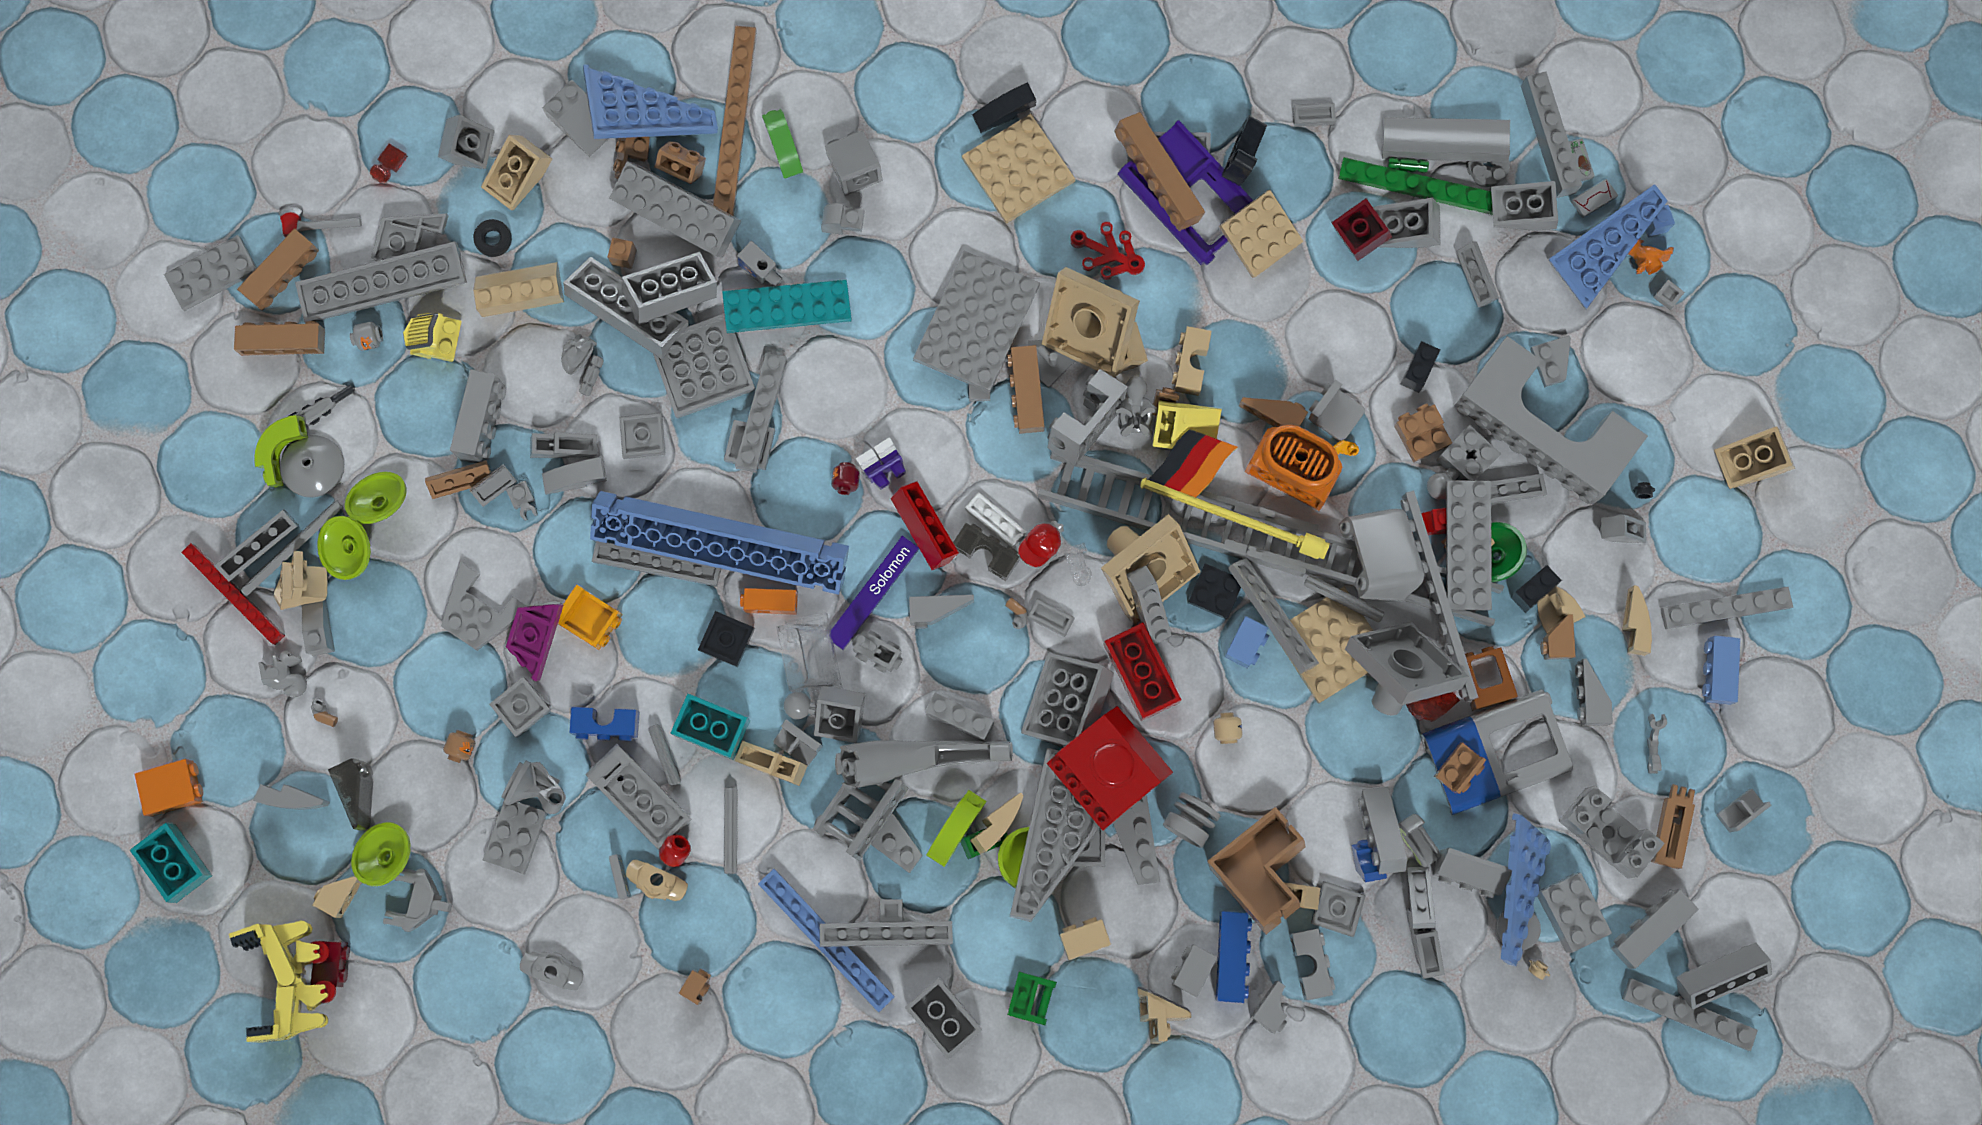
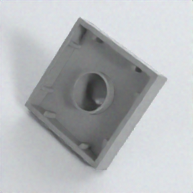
(1404, 666)

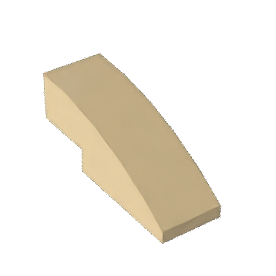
(1637, 622)
(771, 763)
(997, 824)

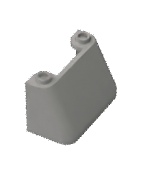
(1386, 554)

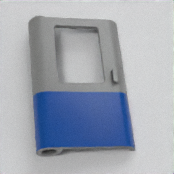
(1475, 733)

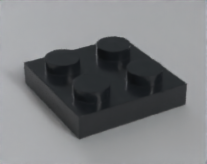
(1215, 591)
(726, 639)

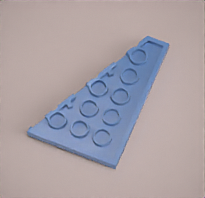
(629, 110)
(1527, 864)

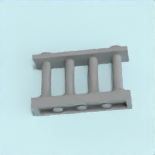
(868, 828)

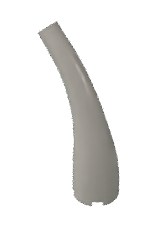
(885, 760)

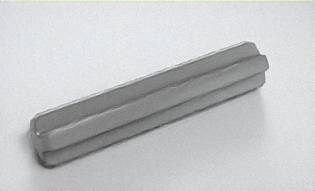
(664, 755)

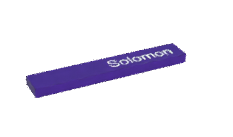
(873, 592)

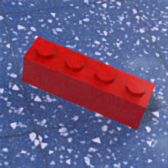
(924, 525)

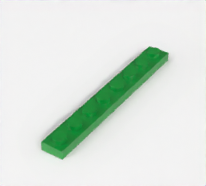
(1416, 185)

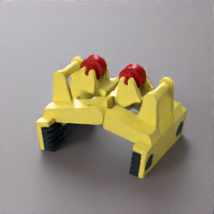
(289, 973)

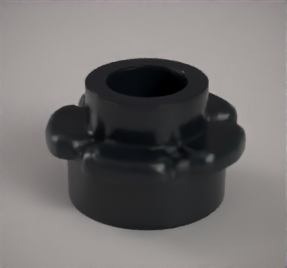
(1644, 490)

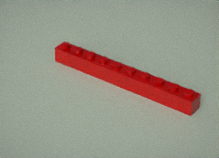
(233, 594)

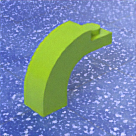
(272, 443)
(956, 828)

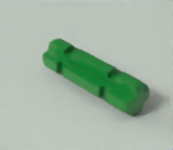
(1408, 164)

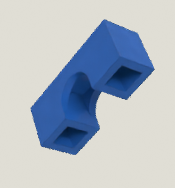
(584, 724)

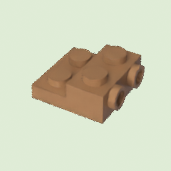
(1422, 432)

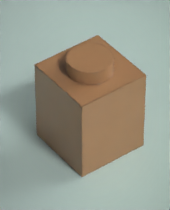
(622, 253)

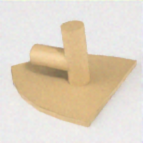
(1555, 606)

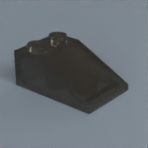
(355, 791)

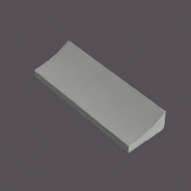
(1446, 139)
(601, 293)

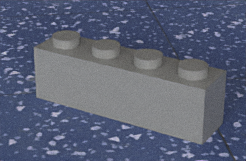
(256, 545)
(1149, 604)
(1383, 830)
(1654, 928)
(1724, 975)

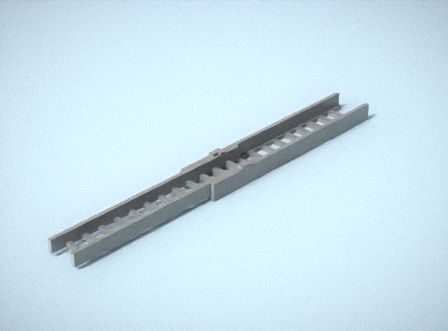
(1226, 546)

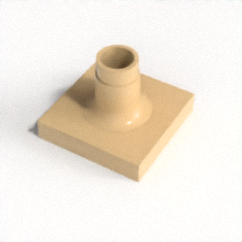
(1090, 322)
(1160, 549)

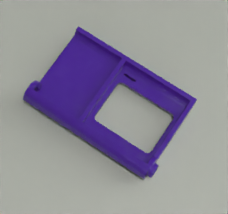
(1194, 165)

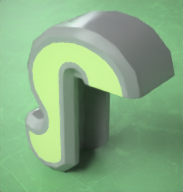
(1418, 840)

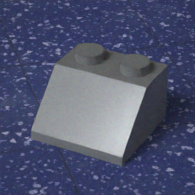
(466, 142)

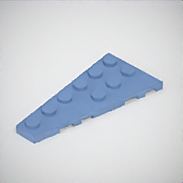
(1599, 252)

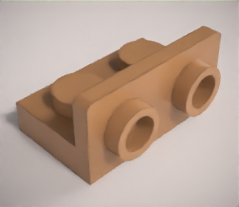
(1460, 769)

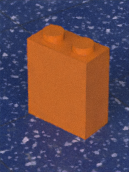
(169, 787)

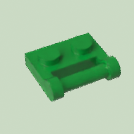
(1024, 997)

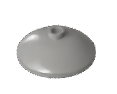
(320, 475)

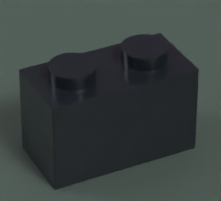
(1420, 366)
(1536, 589)

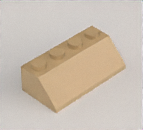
(518, 290)

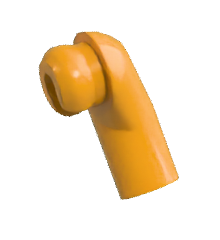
(1346, 448)

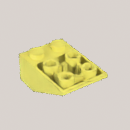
(1177, 418)

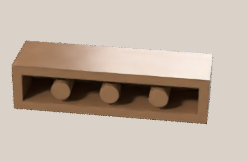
(278, 270)
(279, 339)
(1027, 389)

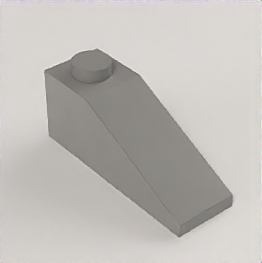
(932, 609)
(316, 629)

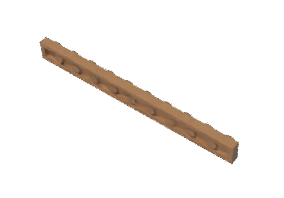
(734, 119)

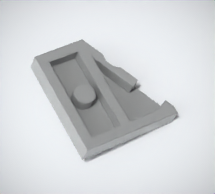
(1554, 360)

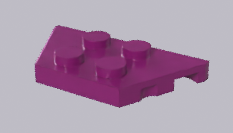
(533, 635)

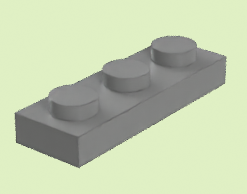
(1477, 274)
(1518, 488)
(1421, 897)

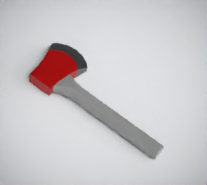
(292, 217)

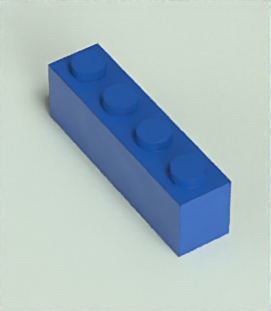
(1232, 957)

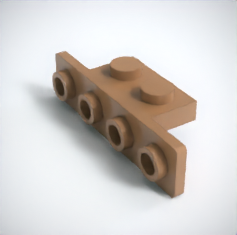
(630, 148)

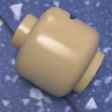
(1227, 728)

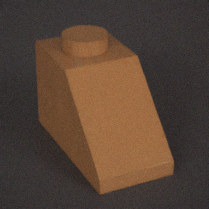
(1559, 641)

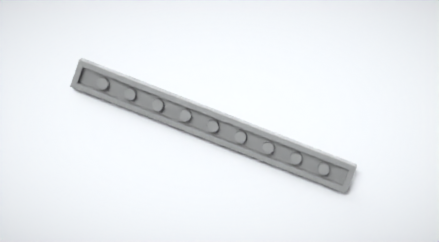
(1436, 588)

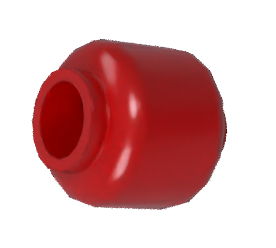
(674, 850)

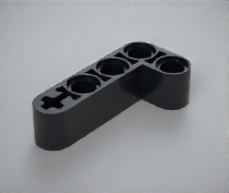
(1243, 153)

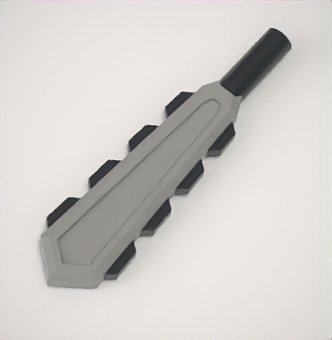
(322, 406)

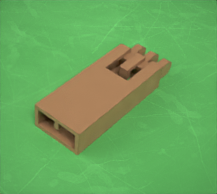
(1673, 834)

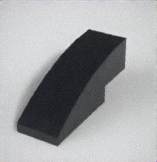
(1004, 108)

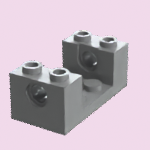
(1071, 438)
(1628, 848)

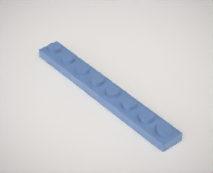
(841, 957)

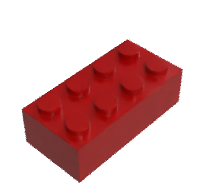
(1142, 671)

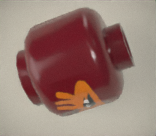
(845, 478)

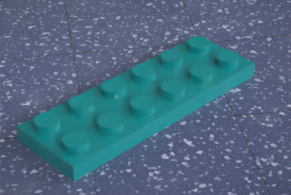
(786, 306)

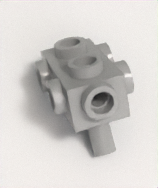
(870, 647)

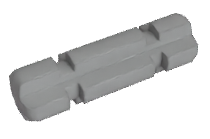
(591, 375)

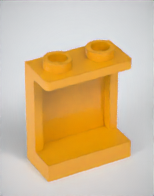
(589, 617)

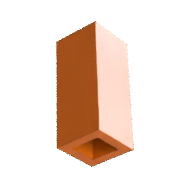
(769, 601)

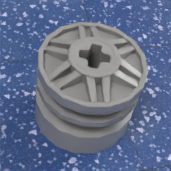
(1191, 820)

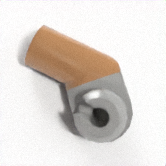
(1020, 613)
(320, 713)

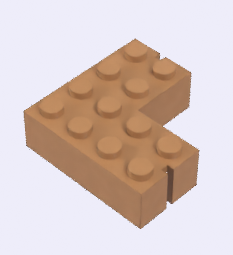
(1250, 865)

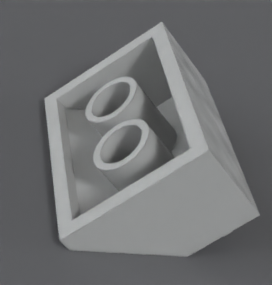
(1471, 872)

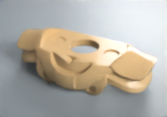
(671, 887)

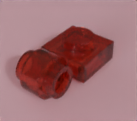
(392, 159)

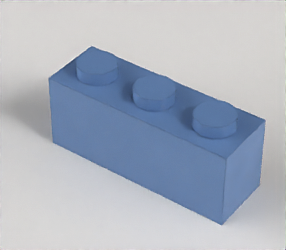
(1721, 670)

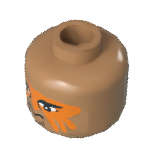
(459, 746)

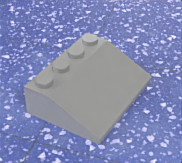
(1066, 699)

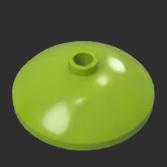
(375, 497)
(343, 547)
(381, 854)
(1011, 855)

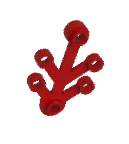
(1109, 253)

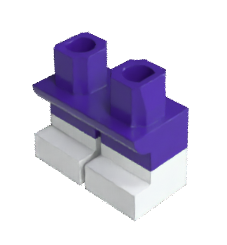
(875, 470)

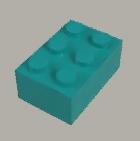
(710, 726)
(170, 863)

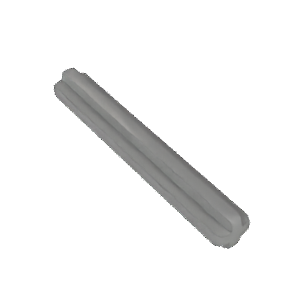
(1344, 598)
(730, 830)

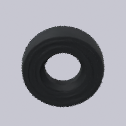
(492, 250)

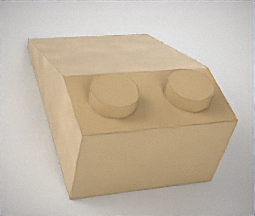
(516, 171)
(1754, 458)

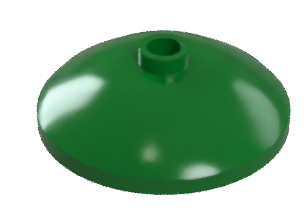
(1510, 546)

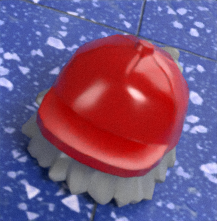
(1041, 544)

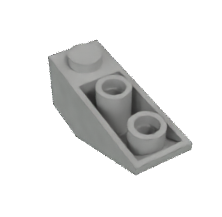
(1594, 702)

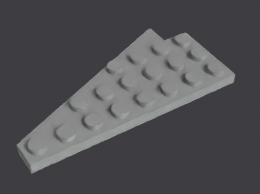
(1054, 842)

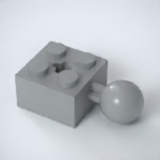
(1457, 464)
(836, 711)

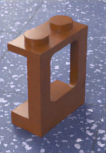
(1497, 693)

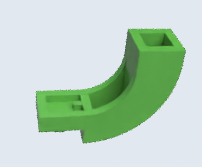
(782, 143)

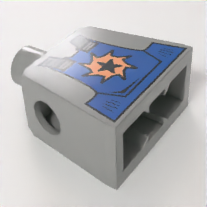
(752, 258)

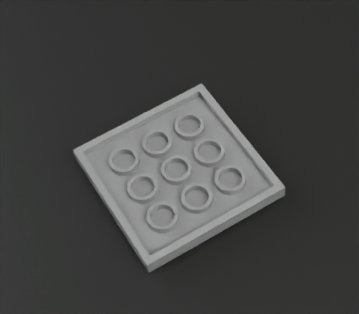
(704, 368)

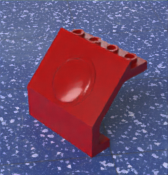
(1109, 767)

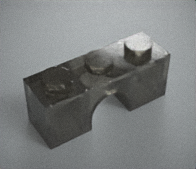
(972, 539)

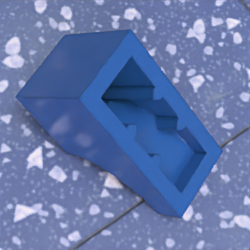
(1363, 862)

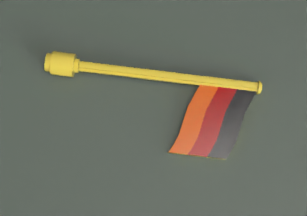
(1192, 468)

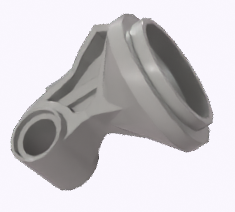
(534, 781)

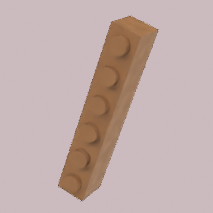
(1159, 171)

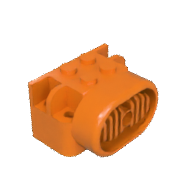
(1278, 467)

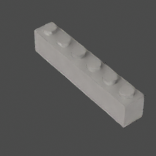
(1551, 134)

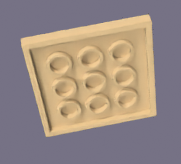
(1018, 168)
(1326, 632)

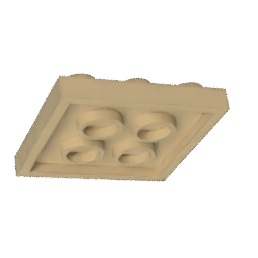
(1261, 233)

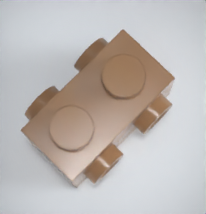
(680, 162)

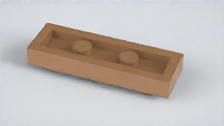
(457, 479)

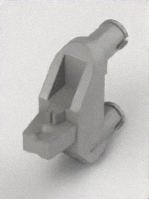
(423, 903)

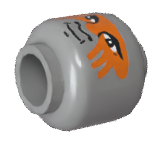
(366, 336)

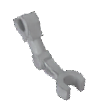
(1654, 761)

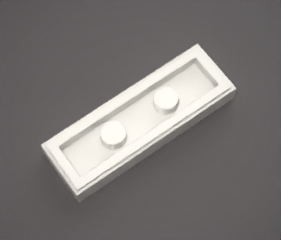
(995, 520)

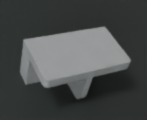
(797, 743)
(1742, 811)

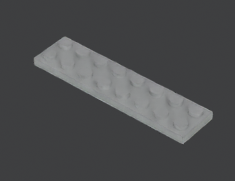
(381, 282)

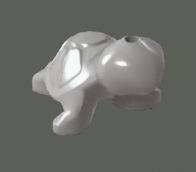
(1136, 410)

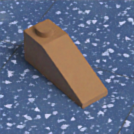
(1275, 411)

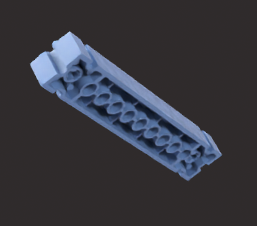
(719, 542)

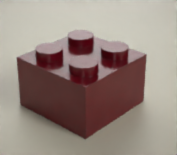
(1361, 229)

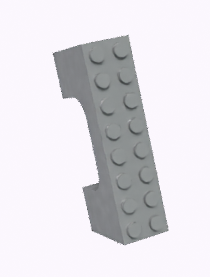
(1581, 467)

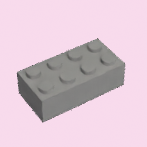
(669, 287)
(478, 417)

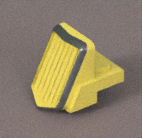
(432, 336)

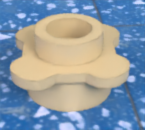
(1538, 969)

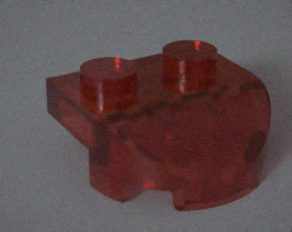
(1433, 707)

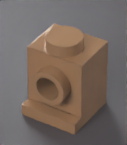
(696, 986)

